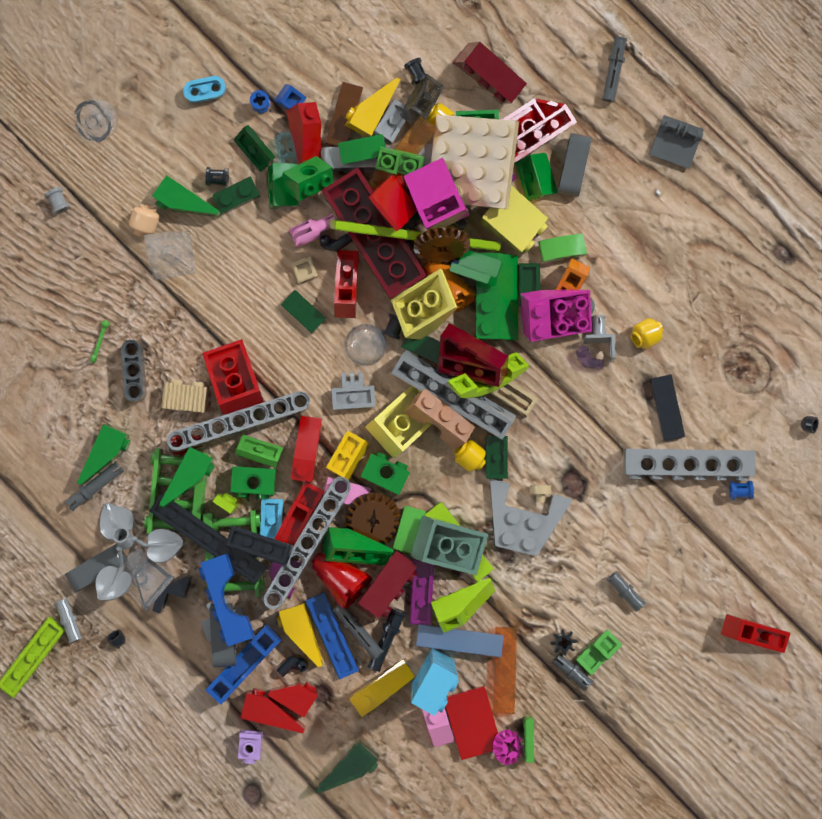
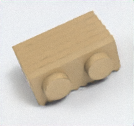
(185, 397)

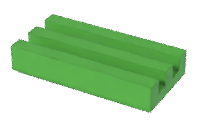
(528, 739)

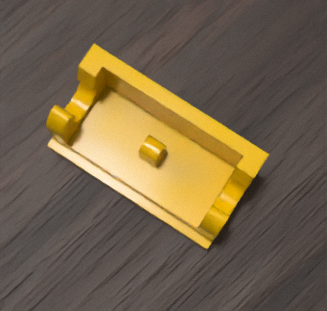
(348, 455)

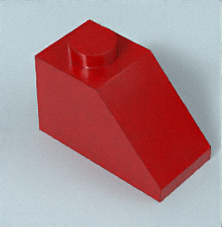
(295, 696)

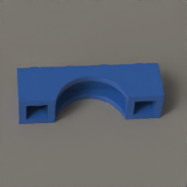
(234, 626)
(246, 662)

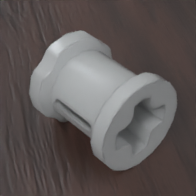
(57, 200)

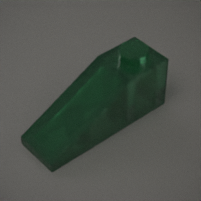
(352, 766)

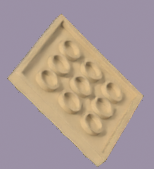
(478, 157)

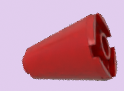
(340, 579)

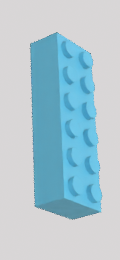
(433, 682)

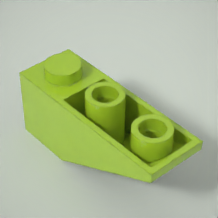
(461, 605)

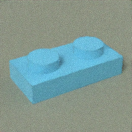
(271, 517)

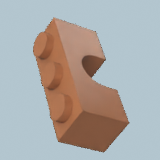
(428, 408)

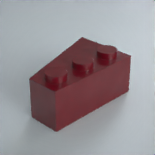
(490, 72)
(466, 354)
(387, 587)

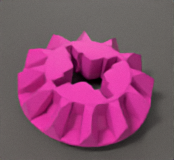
(501, 750)

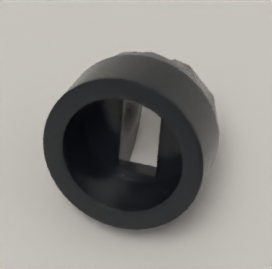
(810, 424)
(116, 638)

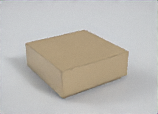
(304, 270)

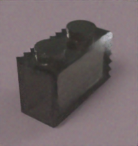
(422, 99)

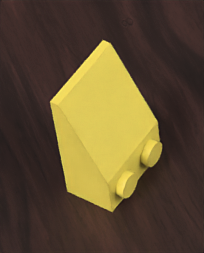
(424, 306)
(394, 427)

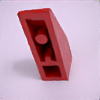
(305, 130)
(346, 284)
(306, 449)
(755, 633)
(265, 710)

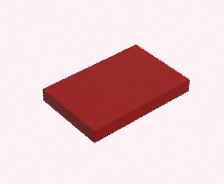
(472, 722)

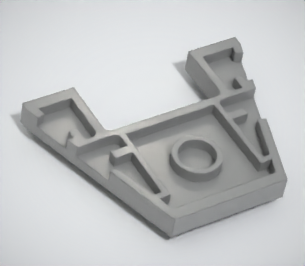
(523, 529)

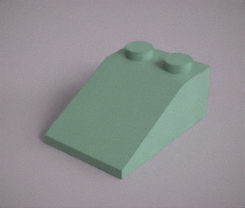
(449, 545)

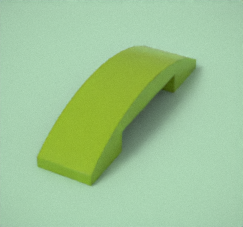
(467, 388)

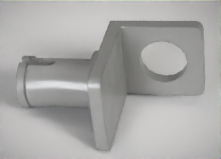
(600, 336)

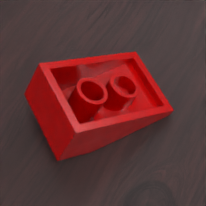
(394, 201)
(232, 377)

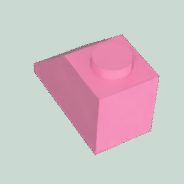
(439, 728)

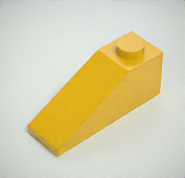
(367, 114)
(299, 628)
(381, 688)

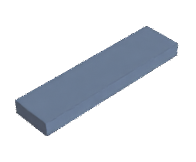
(460, 640)

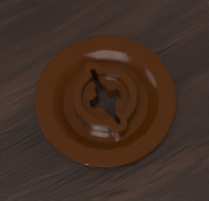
(441, 244)
(385, 511)

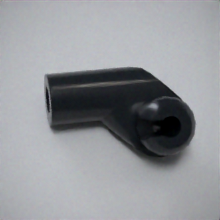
(334, 245)
(294, 663)

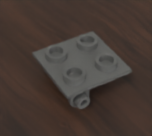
(676, 141)

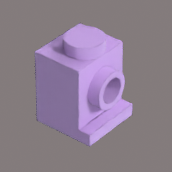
(252, 738)

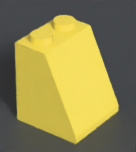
(516, 224)

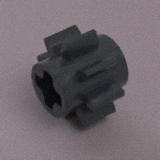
(568, 645)

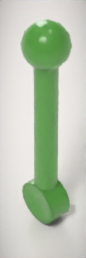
(105, 324)

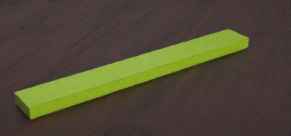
(402, 233)

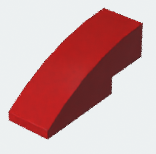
(299, 513)

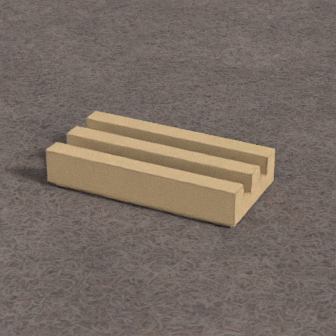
(529, 406)

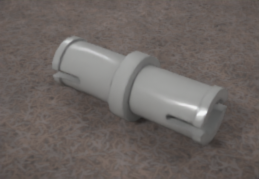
(68, 620)

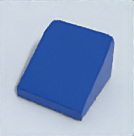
(289, 97)

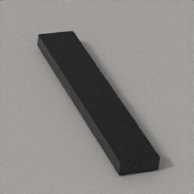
(208, 539)

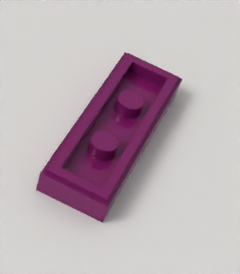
(422, 594)

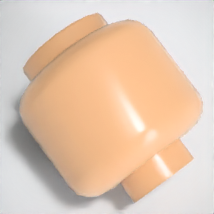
(144, 220)

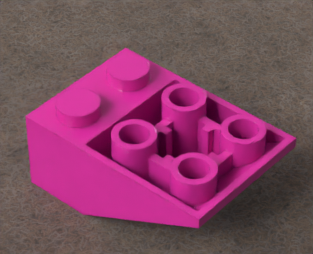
(436, 195)
(555, 313)

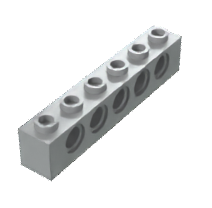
(476, 409)
(744, 463)

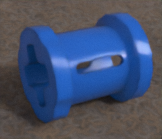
(254, 101)
(741, 490)

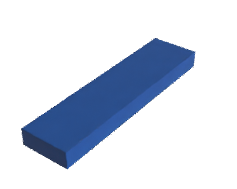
(332, 635)

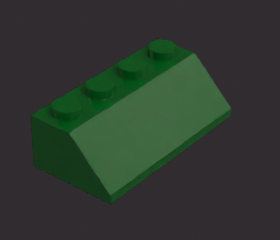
(498, 305)

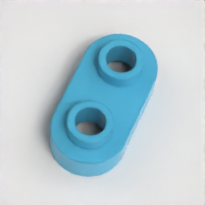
(204, 87)

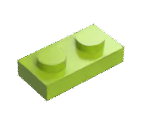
(226, 502)

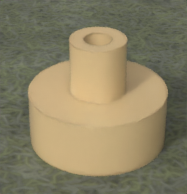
(540, 491)

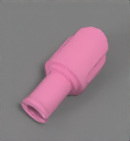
(310, 230)

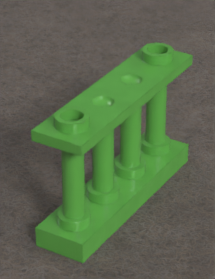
(195, 505)
(255, 522)

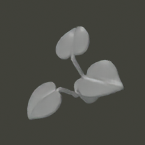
(115, 525)

